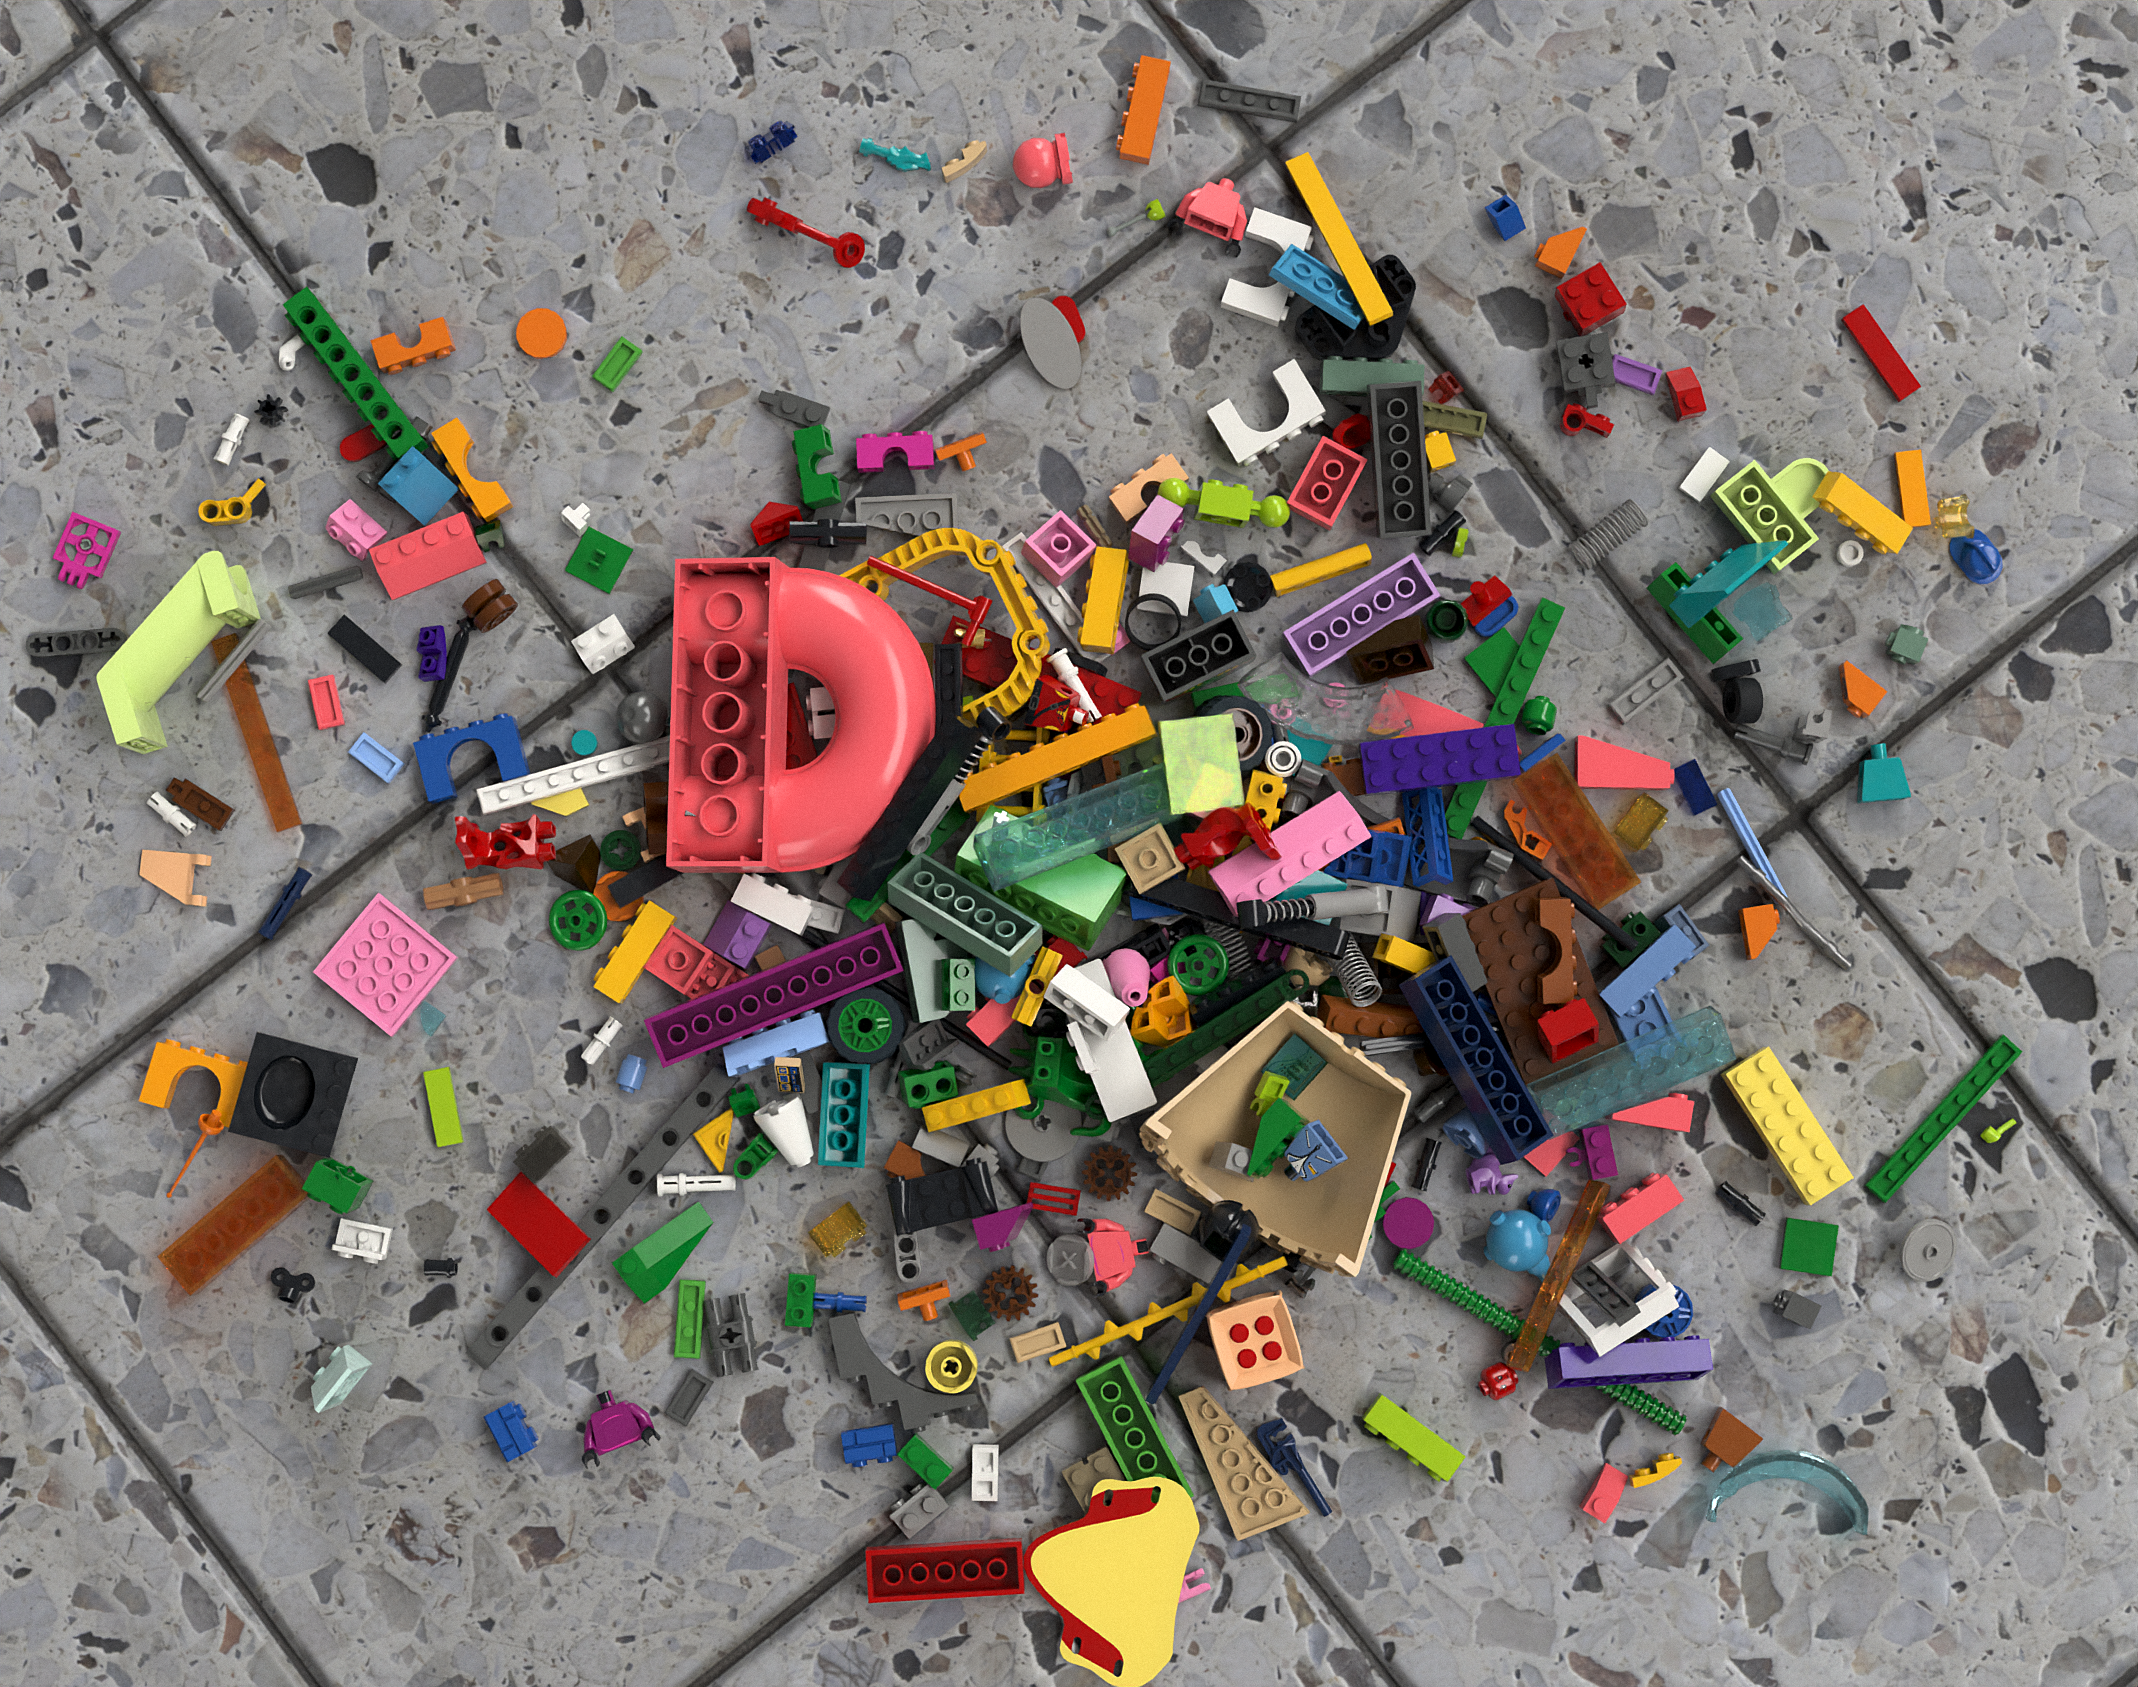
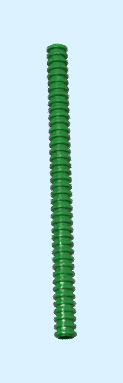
(1512, 1326)

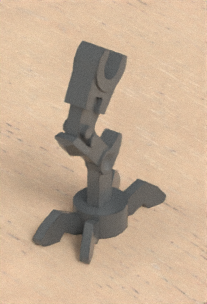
(1301, 1282)

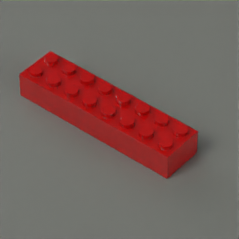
(997, 661)

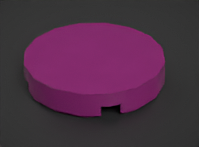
(1408, 1223)

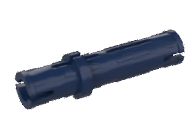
(290, 894)

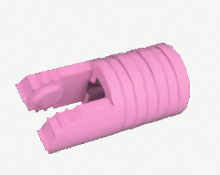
(1187, 1593)

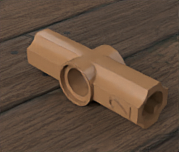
(463, 891)

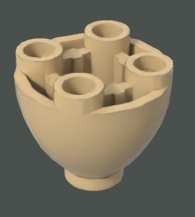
(1316, 969)

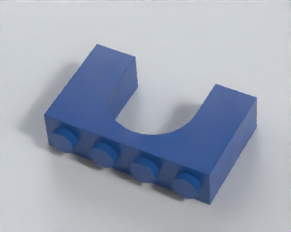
(436, 752)

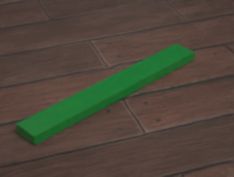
(1943, 1118)

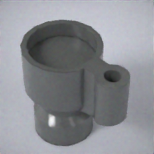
(1449, 493)

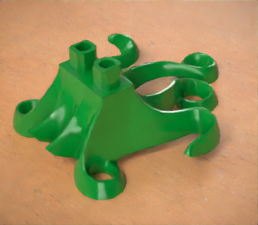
(1056, 1076)

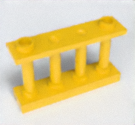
(990, 756)

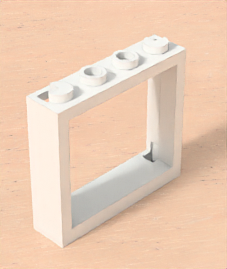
(1651, 1307)

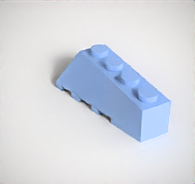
(784, 1041)

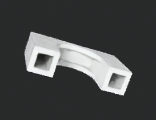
(1269, 302)
(1246, 443)

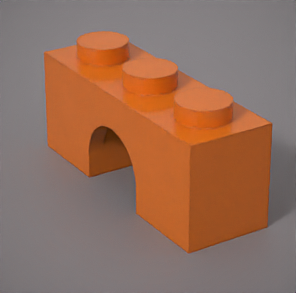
(434, 342)

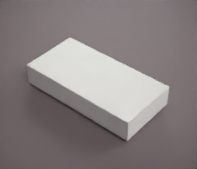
(1704, 475)

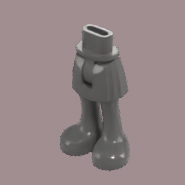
(372, 478)

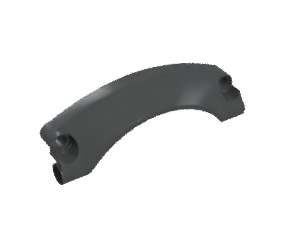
(1473, 862)

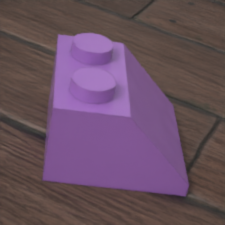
(737, 935)

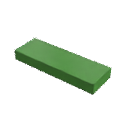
(689, 1319)

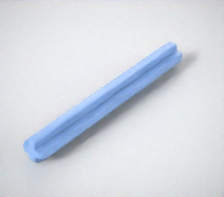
(1747, 837)

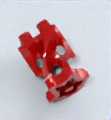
(1222, 833)
(519, 851)

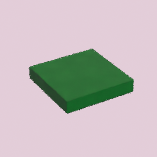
(1493, 660)
(1808, 1246)

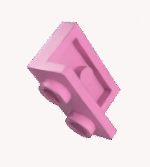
(355, 529)

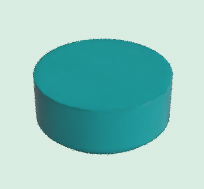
(584, 742)

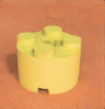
(957, 1352)

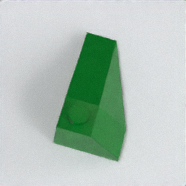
(659, 1257)

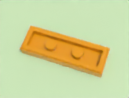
(1912, 488)

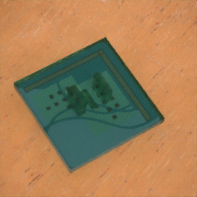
(1297, 1063)

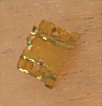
(1954, 517)

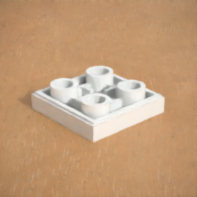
(1168, 580)

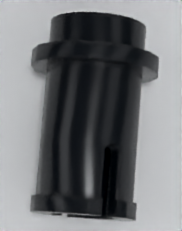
(441, 1267)

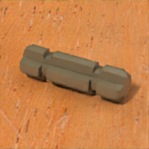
(1094, 526)

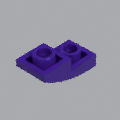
(434, 653)

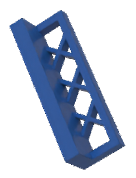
(1433, 832)

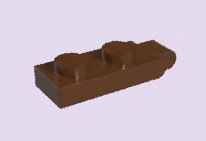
(200, 803)

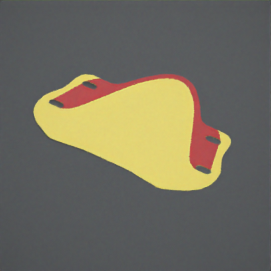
(1118, 1577)

